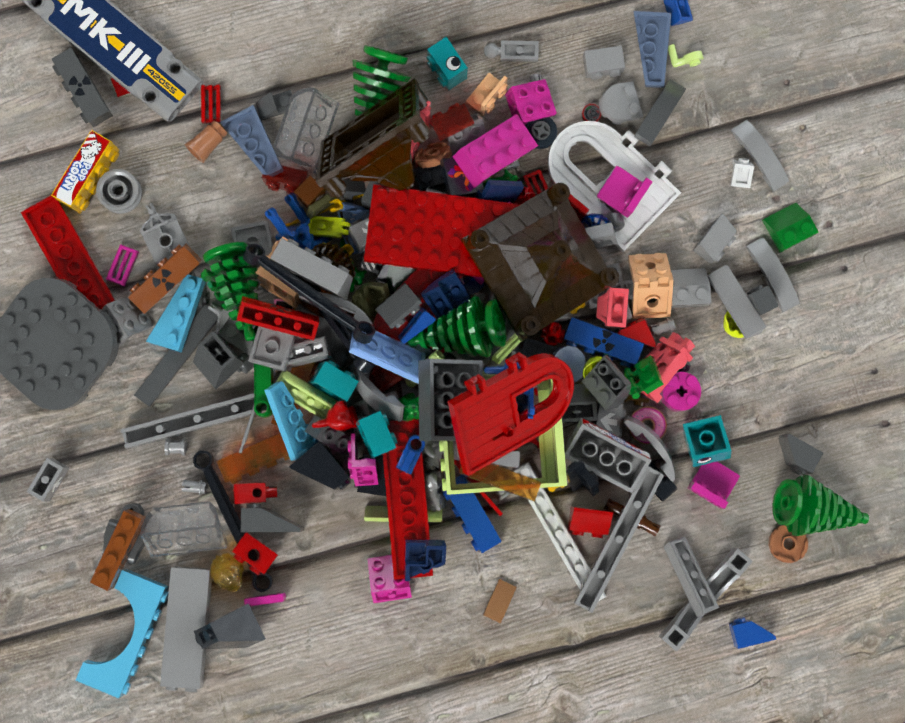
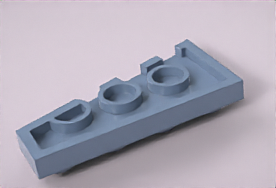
(653, 41)
(253, 139)

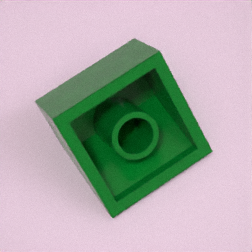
(790, 227)

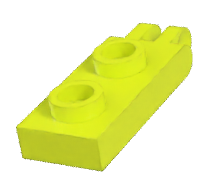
(328, 227)

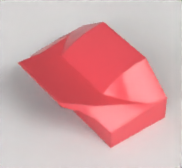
(613, 307)

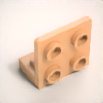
(487, 93)

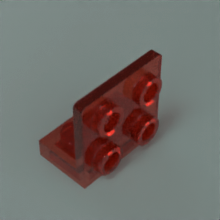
(451, 122)
(287, 180)

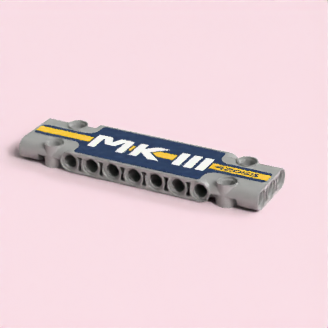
(122, 51)

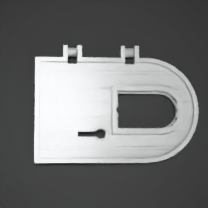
(609, 145)

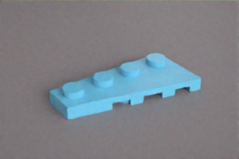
(178, 316)
(289, 421)

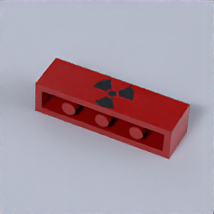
(278, 318)

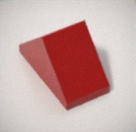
(638, 331)

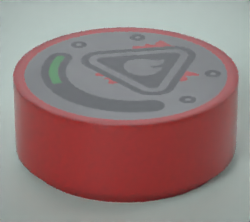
(591, 113)

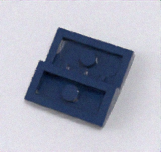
(500, 191)
(445, 294)

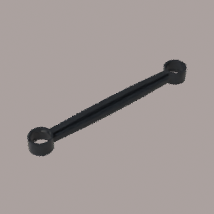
(309, 293)
(345, 336)
(228, 511)

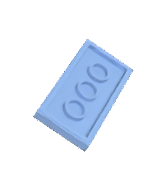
(389, 355)

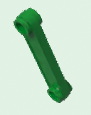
(262, 380)

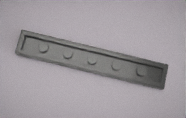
(174, 360)

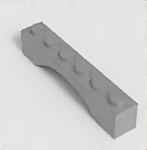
(719, 580)

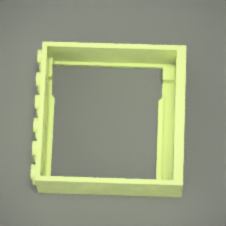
(551, 456)

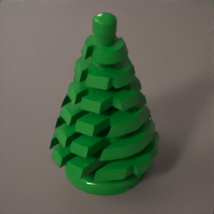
(381, 71)
(231, 280)
(466, 329)
(812, 508)

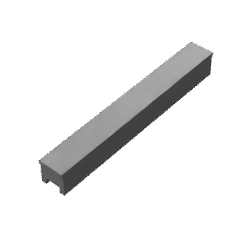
(189, 421)
(618, 539)

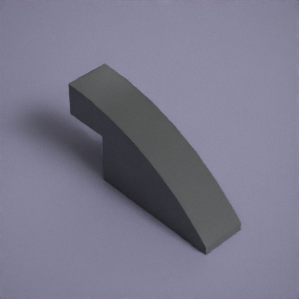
(660, 112)

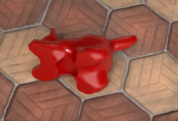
(339, 417)

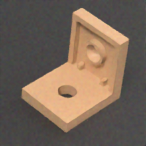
(651, 284)
(275, 286)

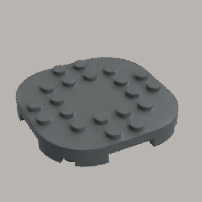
(55, 343)

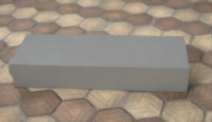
(186, 611)

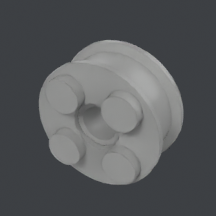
(119, 203)

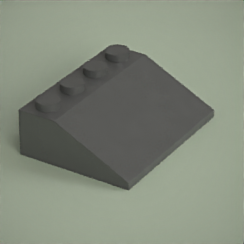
(439, 383)

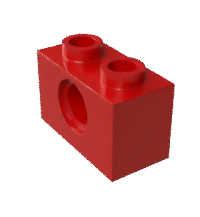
(266, 555)

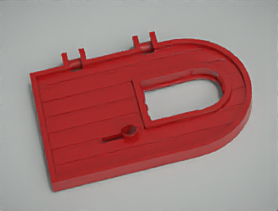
(488, 420)

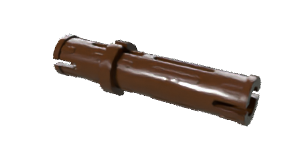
(645, 524)

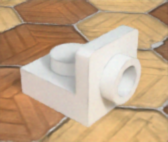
(742, 173)

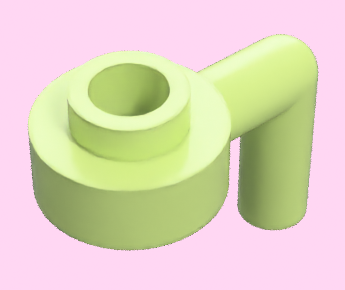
(692, 58)

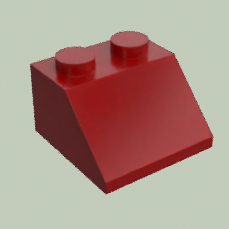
(589, 521)

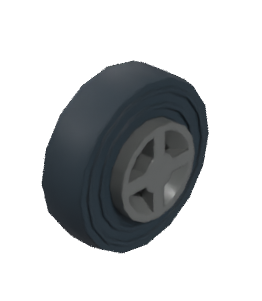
(543, 126)

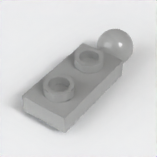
(514, 51)

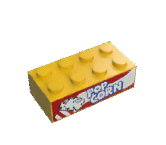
(85, 171)

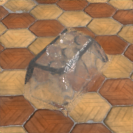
(304, 126)
(183, 529)

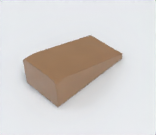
(499, 601)

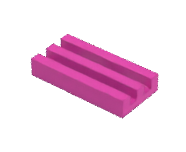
(129, 267)
(265, 599)

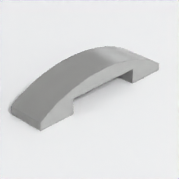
(761, 154)
(774, 274)
(345, 305)
(376, 399)
(638, 427)

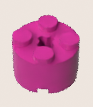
(691, 396)

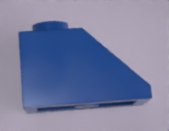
(748, 633)

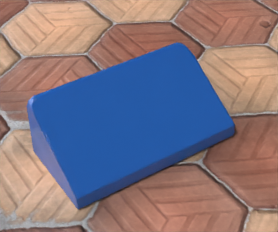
(679, 11)

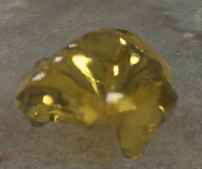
(227, 572)

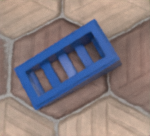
(418, 323)

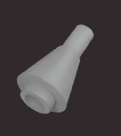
(433, 463)

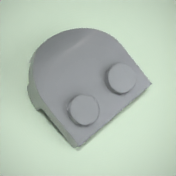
(620, 103)

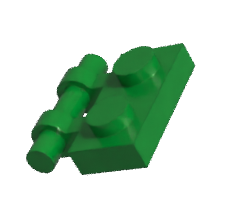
(648, 374)

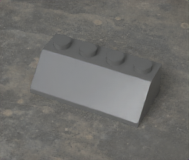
(313, 269)

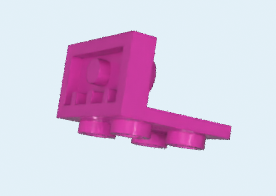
(531, 101)
(623, 191)
(364, 470)
(714, 483)
(382, 581)

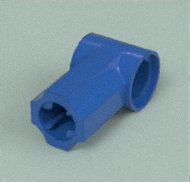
(410, 456)

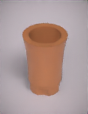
(206, 141)

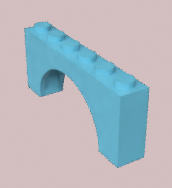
(146, 599)

